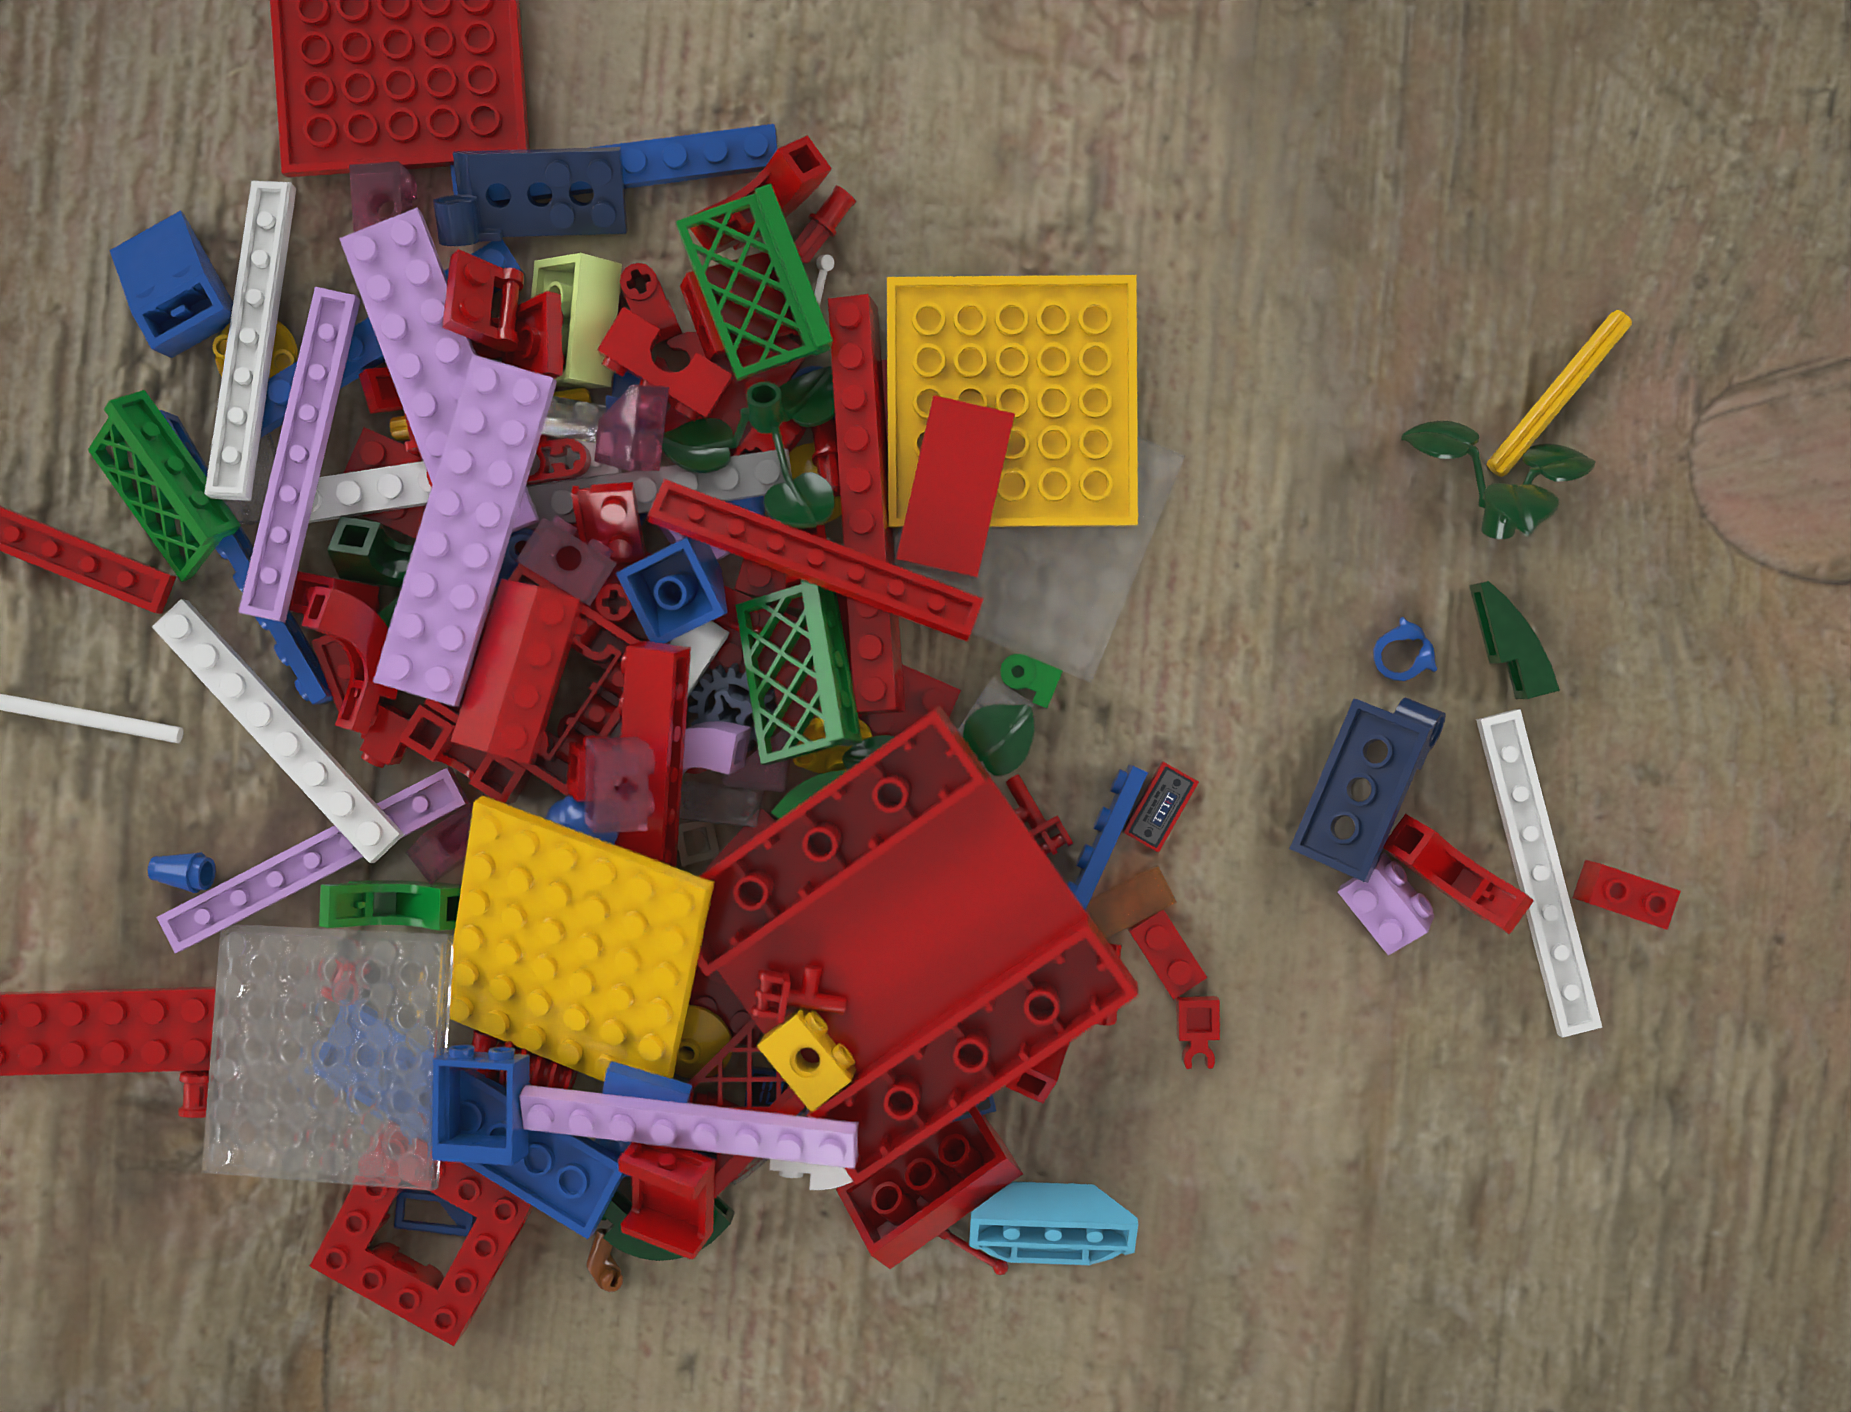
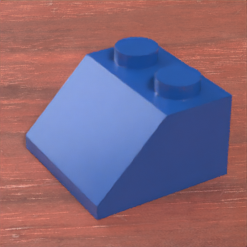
(675, 589)

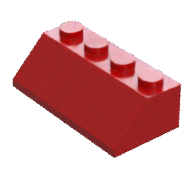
(517, 671)
(929, 1188)

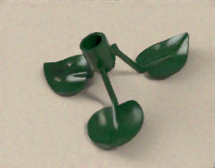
(807, 401)
(1504, 504)
(995, 733)

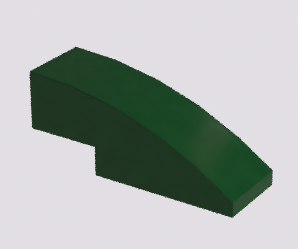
(1512, 641)

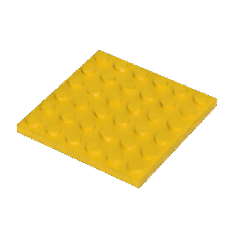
(1033, 347)
(573, 944)

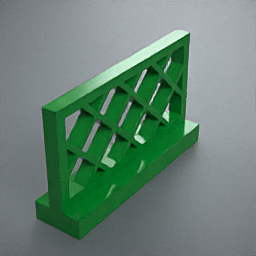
(788, 271)
(180, 483)
(831, 672)

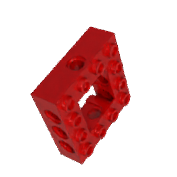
(599, 715)
(406, 1286)

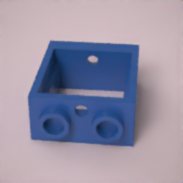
(472, 1148)

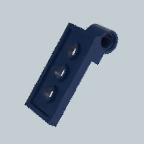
(476, 218)
(1409, 738)

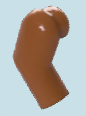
(602, 1264)

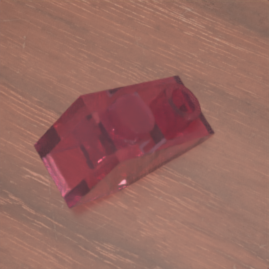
(633, 429)

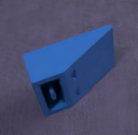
(172, 286)

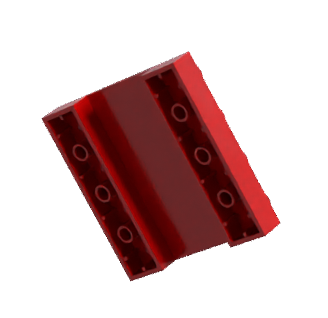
(931, 923)

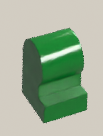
(1024, 672)

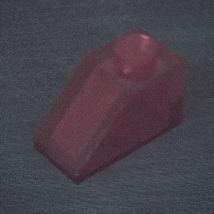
(443, 845)

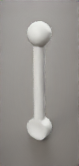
(824, 263)

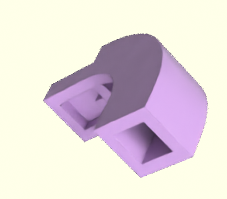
(716, 746)

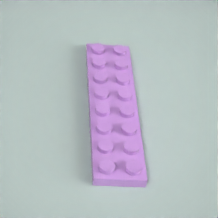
(406, 302)
(465, 530)

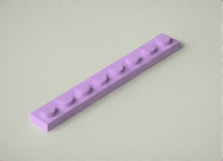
(299, 455)
(303, 864)
(689, 1126)

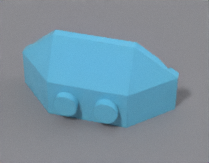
(1053, 1224)

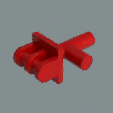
(1030, 812)
(804, 998)

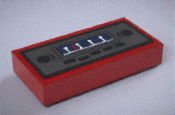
(1160, 806)

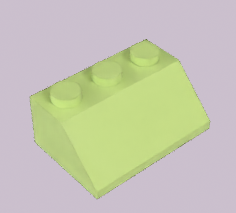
(589, 308)

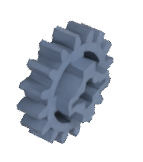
(727, 693)

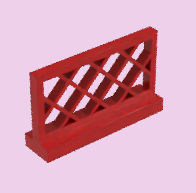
(788, 1103)

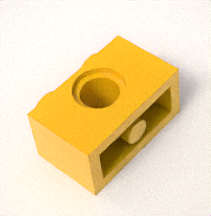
(810, 1081)

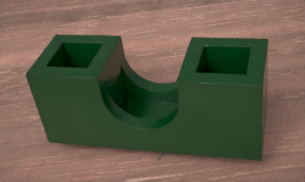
(367, 554)

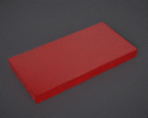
(955, 486)

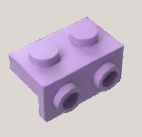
(1389, 905)

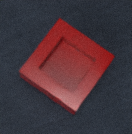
(380, 390)

